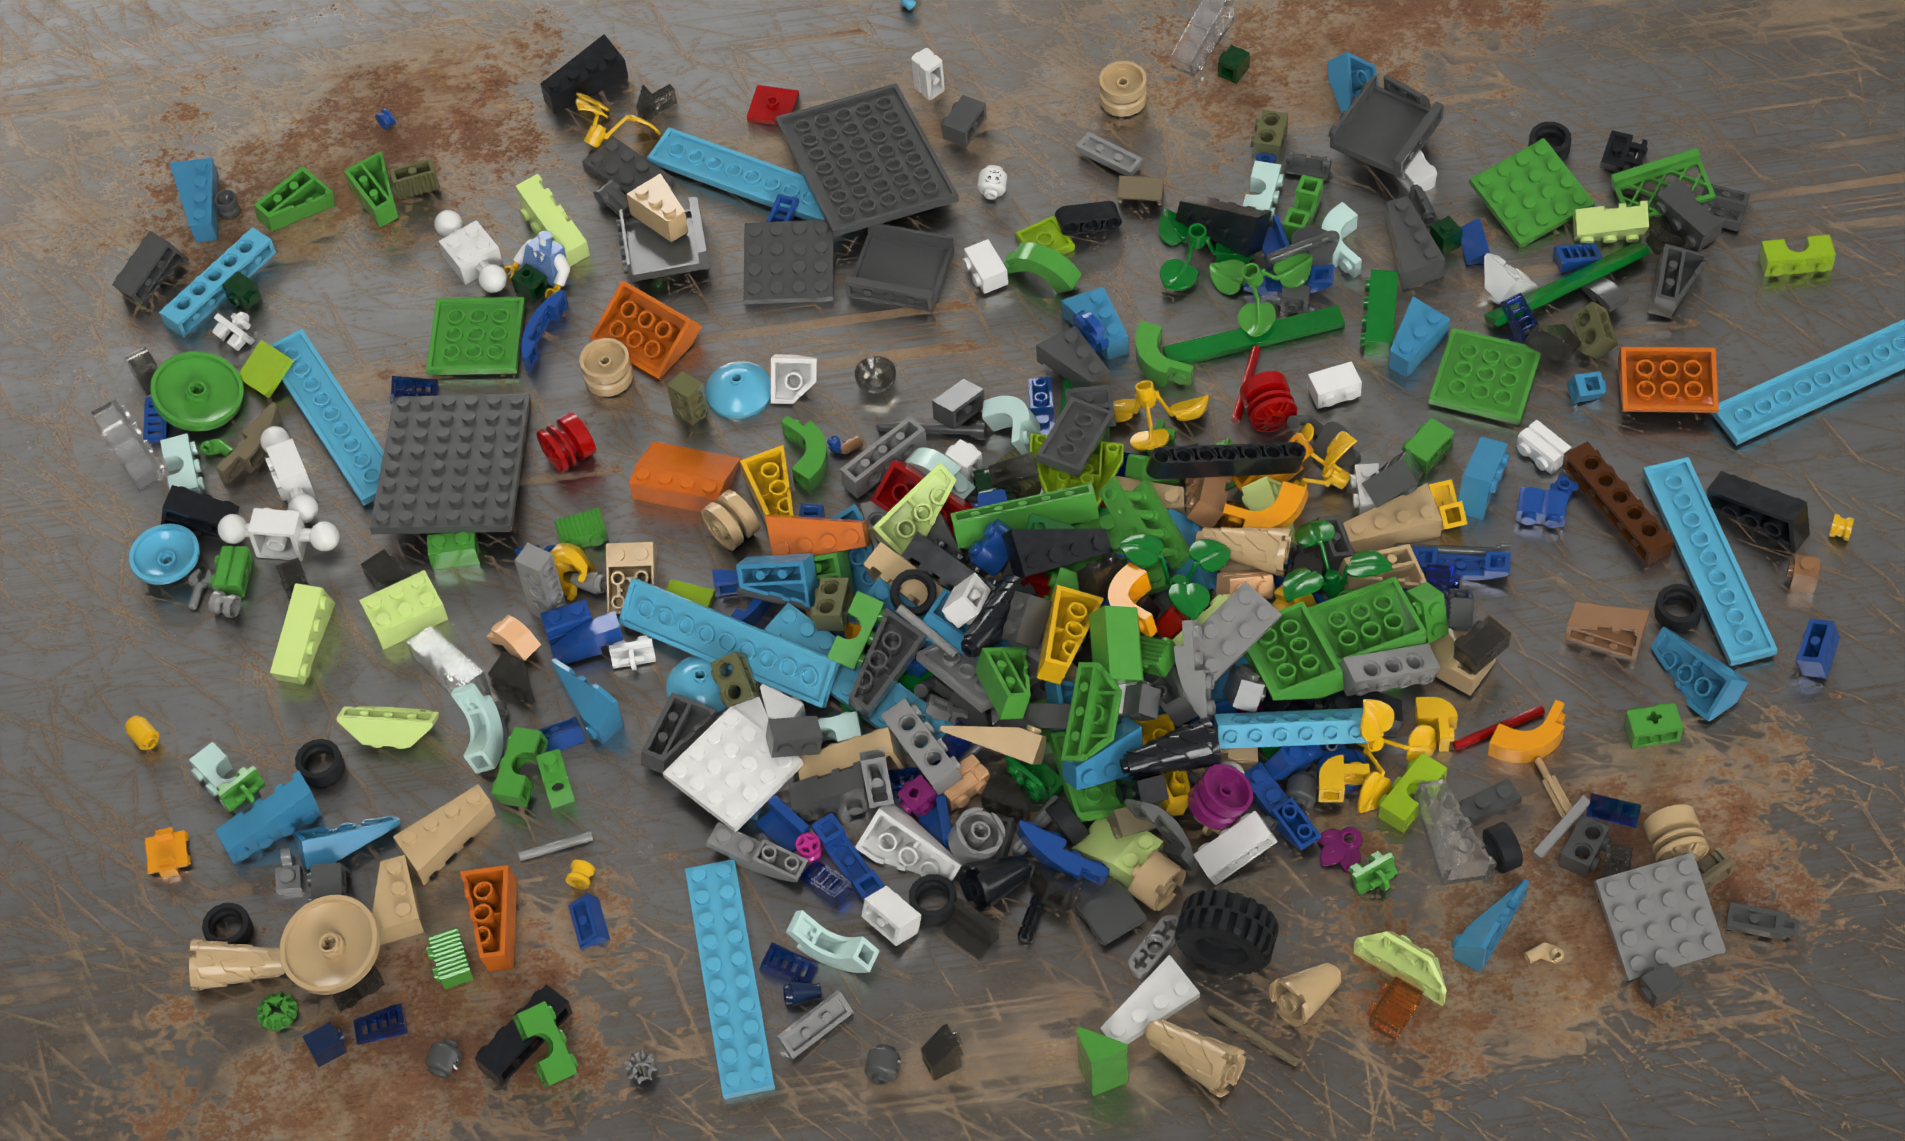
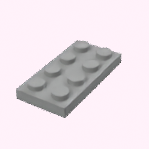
(1235, 629)

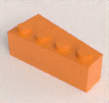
(815, 534)
(492, 908)

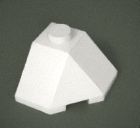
(1503, 280)
(791, 377)

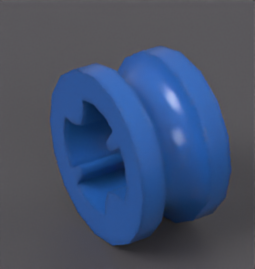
(385, 119)

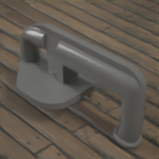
(1310, 241)
(1325, 435)
(975, 717)

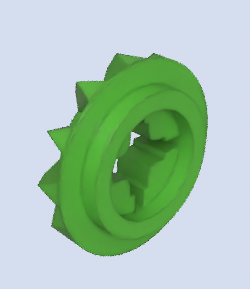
(277, 1020)

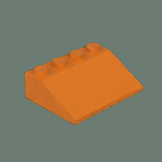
(648, 328)
(1668, 379)
(682, 476)

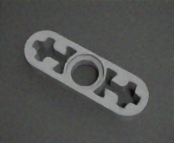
(1153, 958)

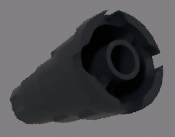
(989, 623)
(1177, 750)

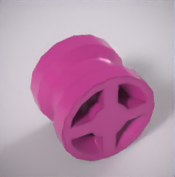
(810, 842)

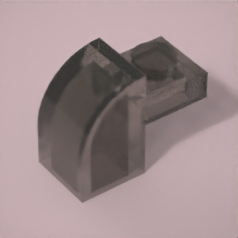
(142, 367)
(291, 573)

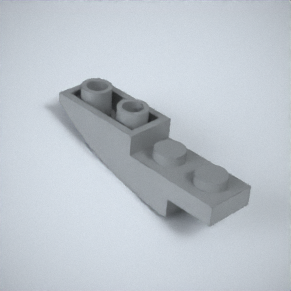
(1194, 681)
(757, 856)

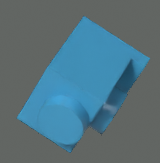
(1580, 383)

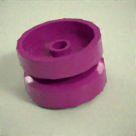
(1220, 796)

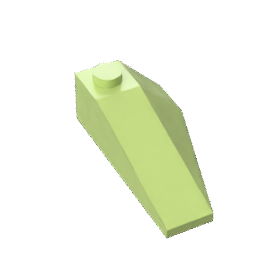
(915, 511)

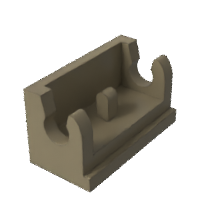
(1140, 189)
(1125, 823)
(1716, 868)

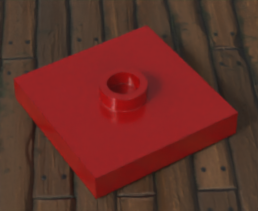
(771, 102)

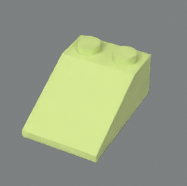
(1118, 854)

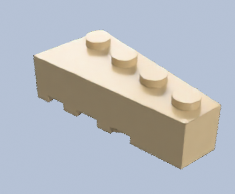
(1400, 520)
(887, 564)
(847, 752)
(444, 832)

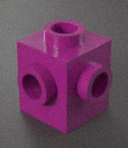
(917, 796)

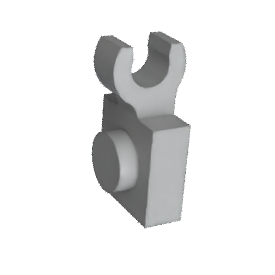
(943, 709)
(289, 876)

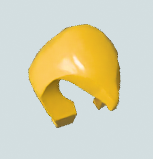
(571, 559)

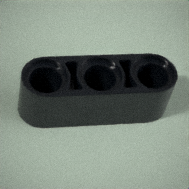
(1088, 218)

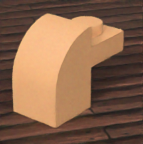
(514, 637)

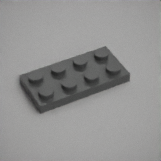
(623, 165)
(1074, 436)

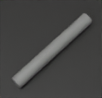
(930, 633)
(555, 846)

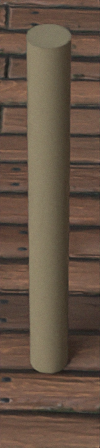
(1253, 1036)

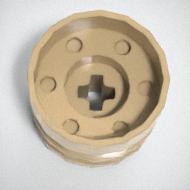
(1675, 833)

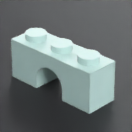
(1265, 180)
(180, 454)
(841, 727)
(211, 767)

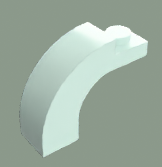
(1344, 222)
(1011, 412)
(927, 459)
(485, 728)
(837, 951)

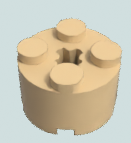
(1156, 881)

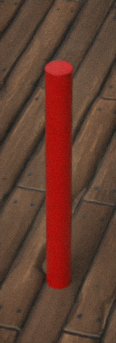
(1249, 372)
(1489, 731)

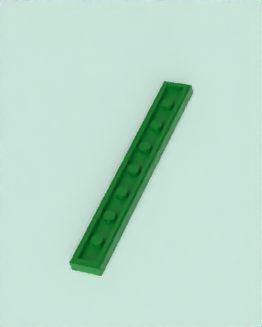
(1574, 280)
(1238, 340)

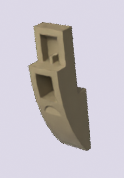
(249, 452)

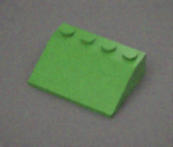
(1369, 620)
(1296, 658)

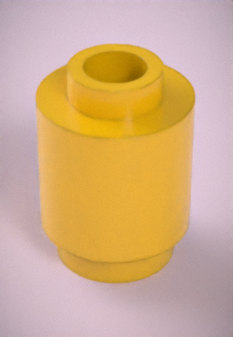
(142, 732)

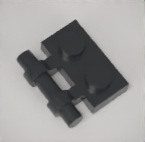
(1617, 149)

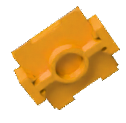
(167, 852)

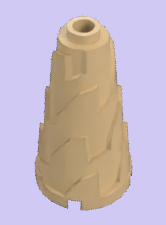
(1254, 546)
(221, 964)
(1199, 1056)

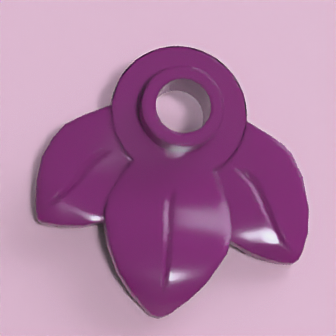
(1339, 851)

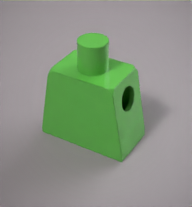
(553, 772)

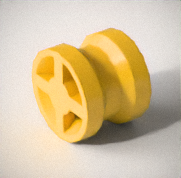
(1841, 527)
(580, 874)

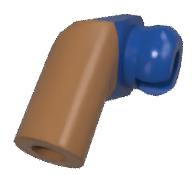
(842, 447)

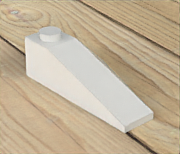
(903, 843)

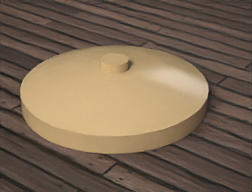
(330, 944)

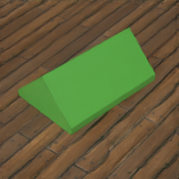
(1117, 642)
(1102, 1061)

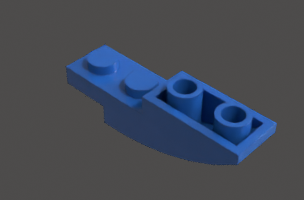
(1042, 402)
(1274, 802)
(1050, 850)

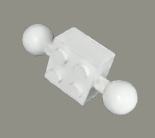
(470, 251)
(289, 472)
(278, 533)

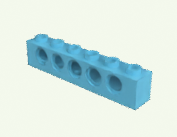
(207, 292)
(1289, 728)

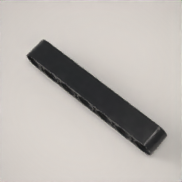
(1225, 460)

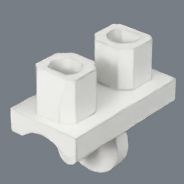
(239, 322)
(632, 653)

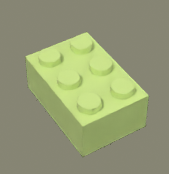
(403, 609)

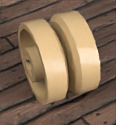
(1122, 88)
(606, 367)
(730, 519)

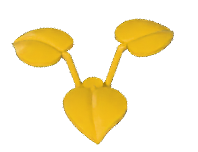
(597, 132)
(1146, 397)
(1332, 473)
(1376, 719)

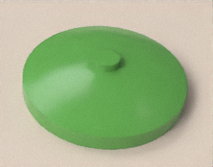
(197, 391)

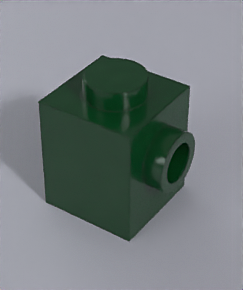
(1233, 64)
(1446, 234)
(529, 283)
(241, 291)

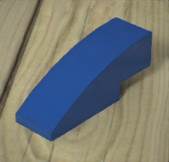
(588, 639)

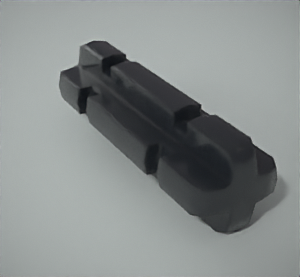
(1030, 919)

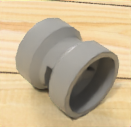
(225, 604)

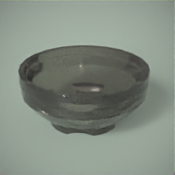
(873, 368)

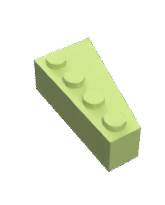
(545, 215)
(301, 633)

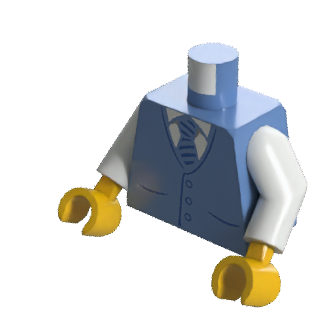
(546, 257)

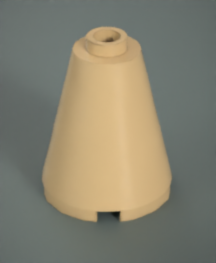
(1304, 992)

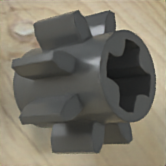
(645, 1062)

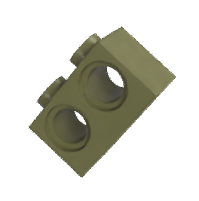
(1270, 133)
(1594, 330)
(687, 398)
(832, 604)
(740, 676)

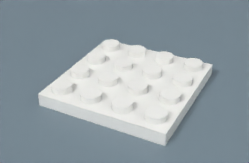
(731, 770)

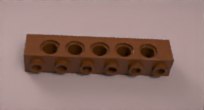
(1620, 515)

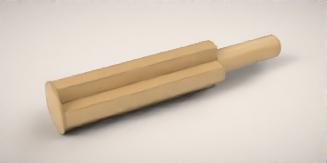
(1554, 789)

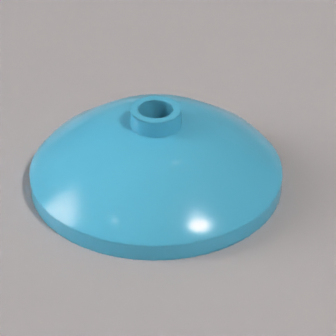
(738, 390)
(162, 545)
(685, 682)

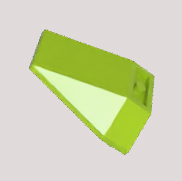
(1097, 471)

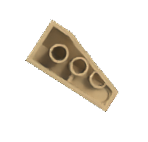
(1016, 742)

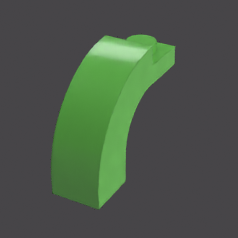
(1046, 263)
(1153, 363)
(814, 464)

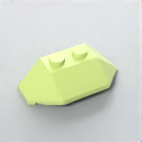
(387, 725)
(1405, 960)

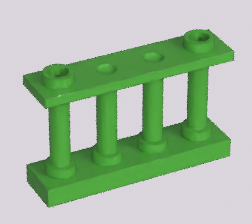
(1152, 512)

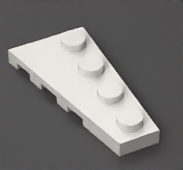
(1156, 998)

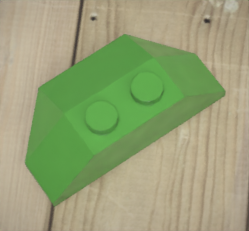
(1091, 713)

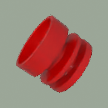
(1268, 401)
(566, 442)

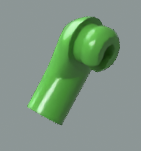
(215, 447)

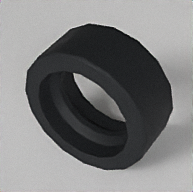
(1554, 130)
(918, 575)
(1684, 593)
(312, 749)
(1067, 821)
(1503, 847)
(933, 881)
(222, 912)

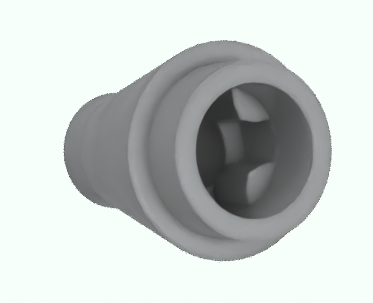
(594, 582)

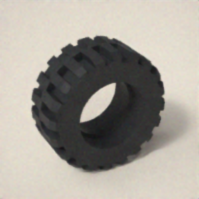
(1226, 931)

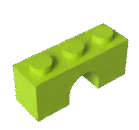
(1780, 260)
(1398, 807)

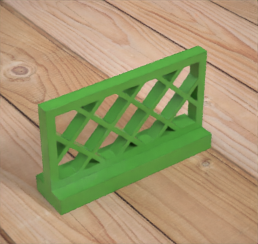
(1660, 169)

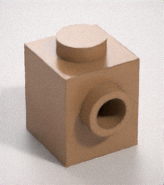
(1803, 573)

